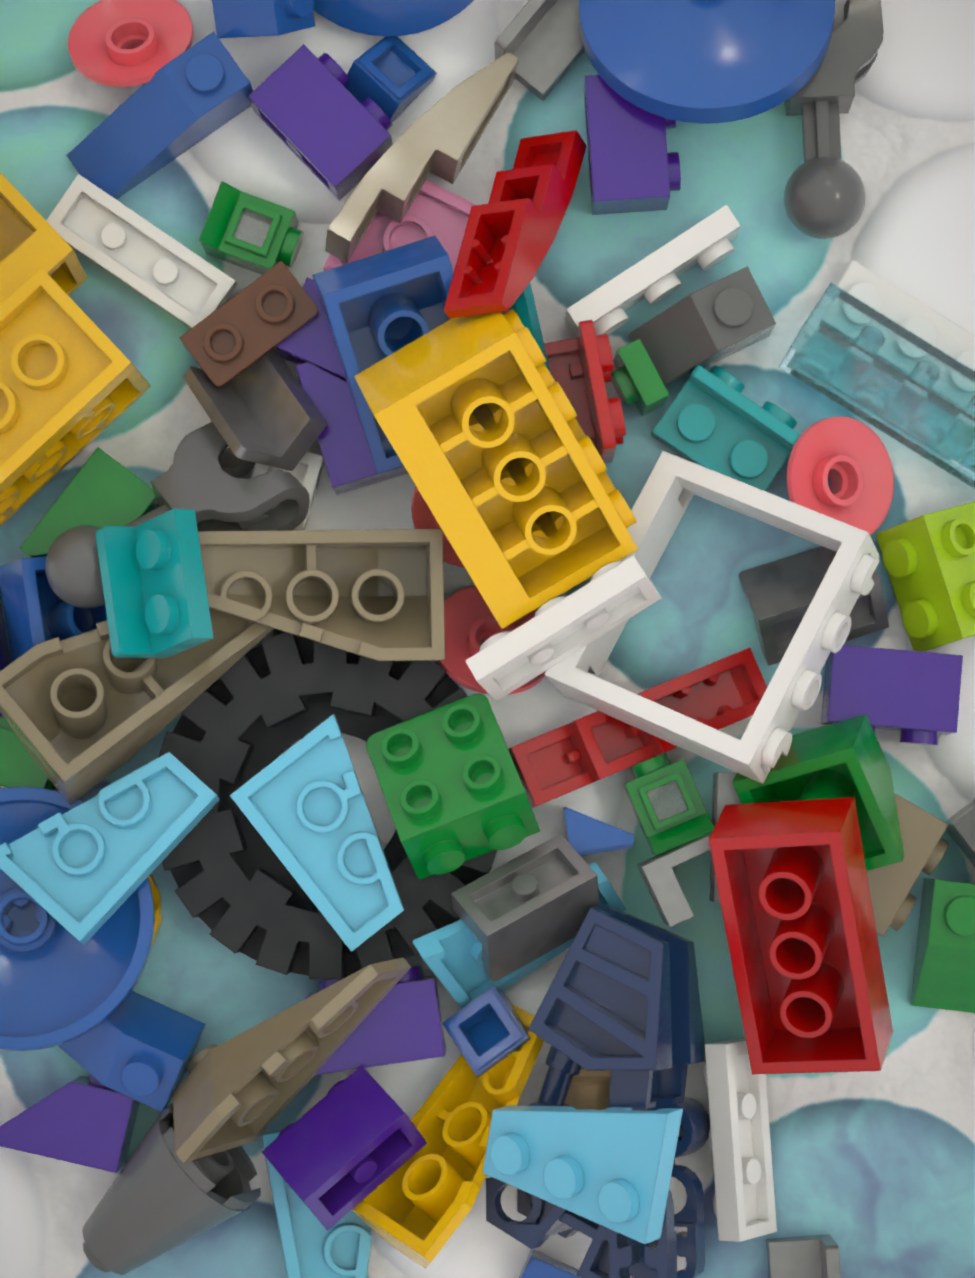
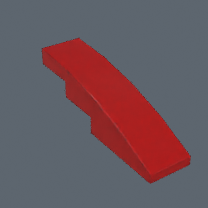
(516, 227)
(604, 745)

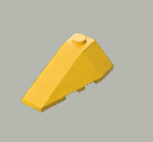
(439, 1184)

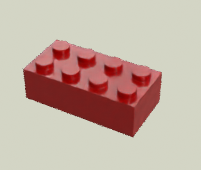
(802, 936)

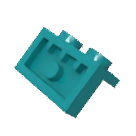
(726, 430)
(154, 586)

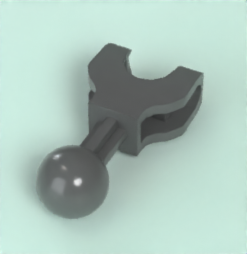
(824, 192)
(202, 480)

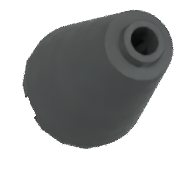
(165, 1202)

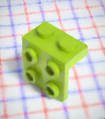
(934, 575)

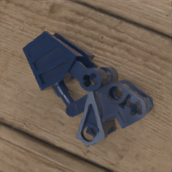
(635, 1009)

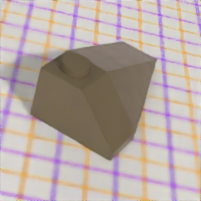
(336, 587)
(91, 712)
(253, 1076)

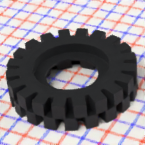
(240, 728)

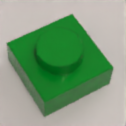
(638, 379)

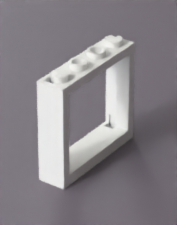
(798, 674)

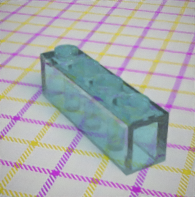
(888, 380)

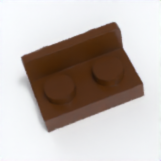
(250, 325)

